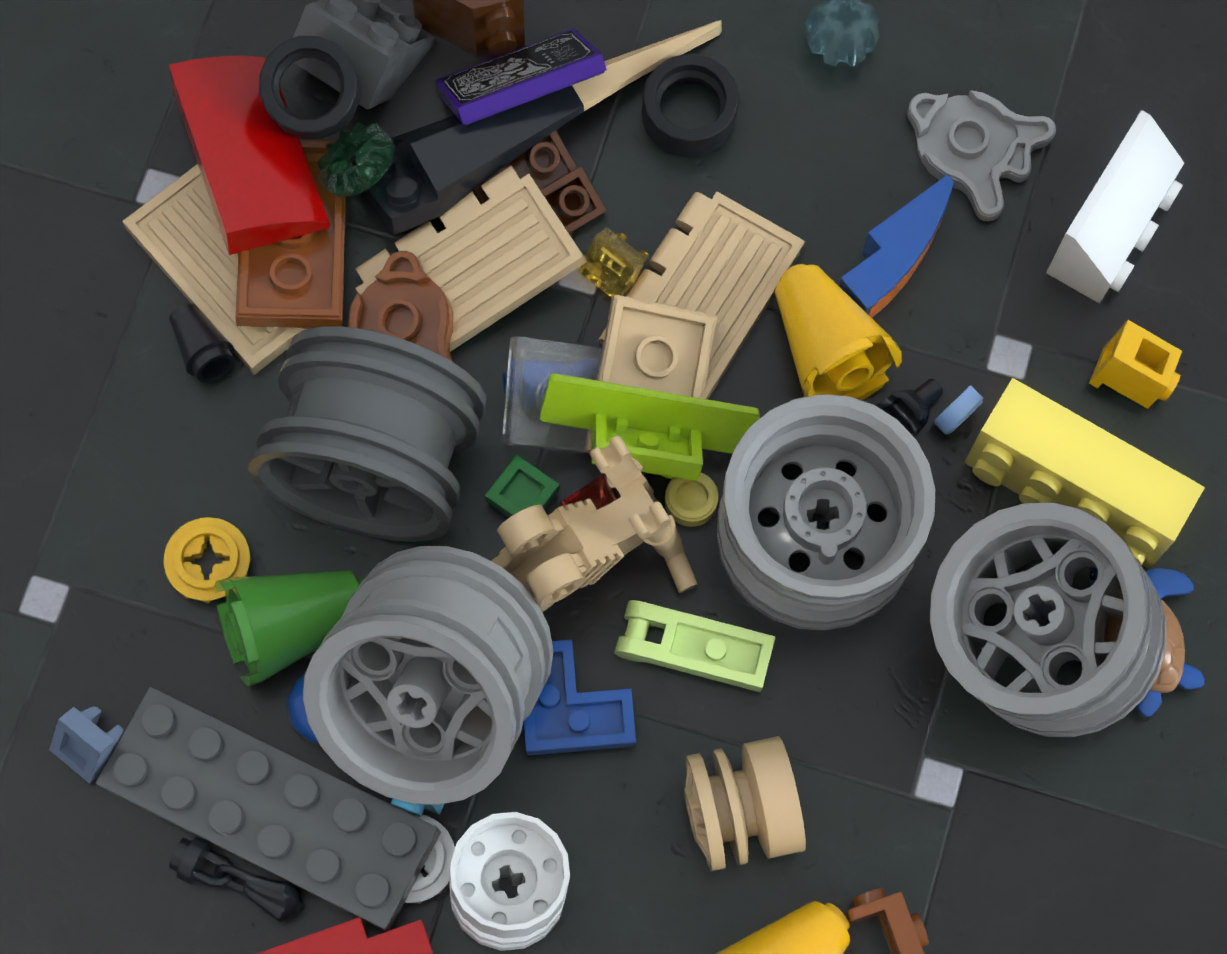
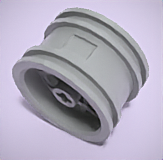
(1048, 619)
(429, 675)

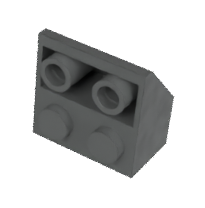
(377, 39)

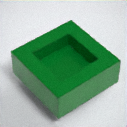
(521, 487)

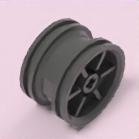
(368, 434)

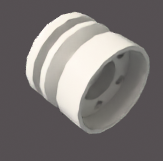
(515, 849)

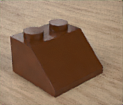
(474, 25)

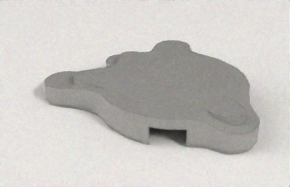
(976, 144)

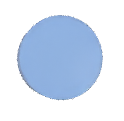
(958, 410)

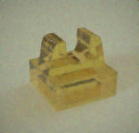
(613, 263)

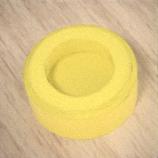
(691, 501)

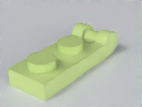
(696, 645)

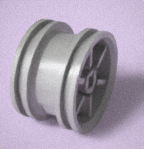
(816, 437)

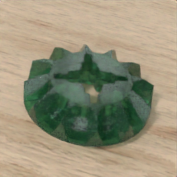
(374, 155)

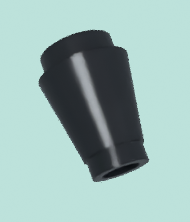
(201, 344)

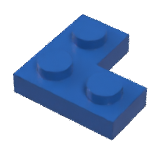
(574, 720)

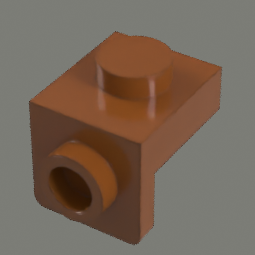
(902, 931)

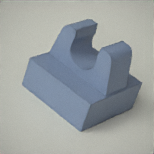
(83, 743)

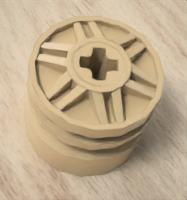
(745, 803)

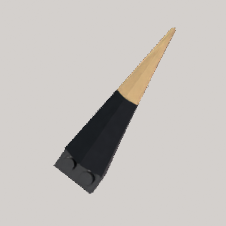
(450, 159)

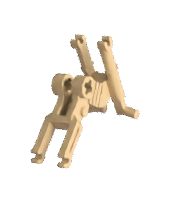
(582, 543)

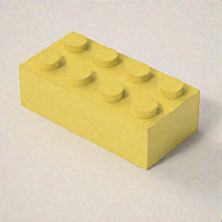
(1069, 461)

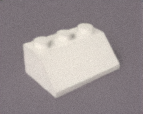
(1119, 212)

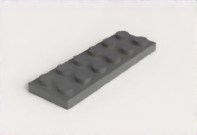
(269, 808)

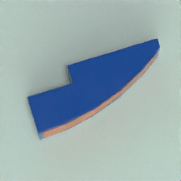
(897, 249)

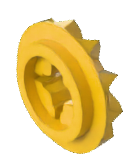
(189, 544)

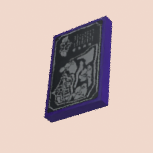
(520, 76)

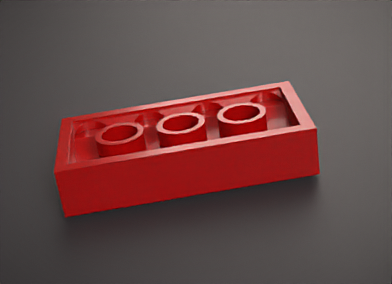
(247, 162)

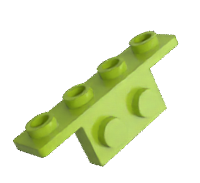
(658, 427)

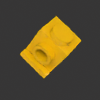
(1138, 365)

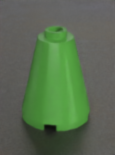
(281, 617)

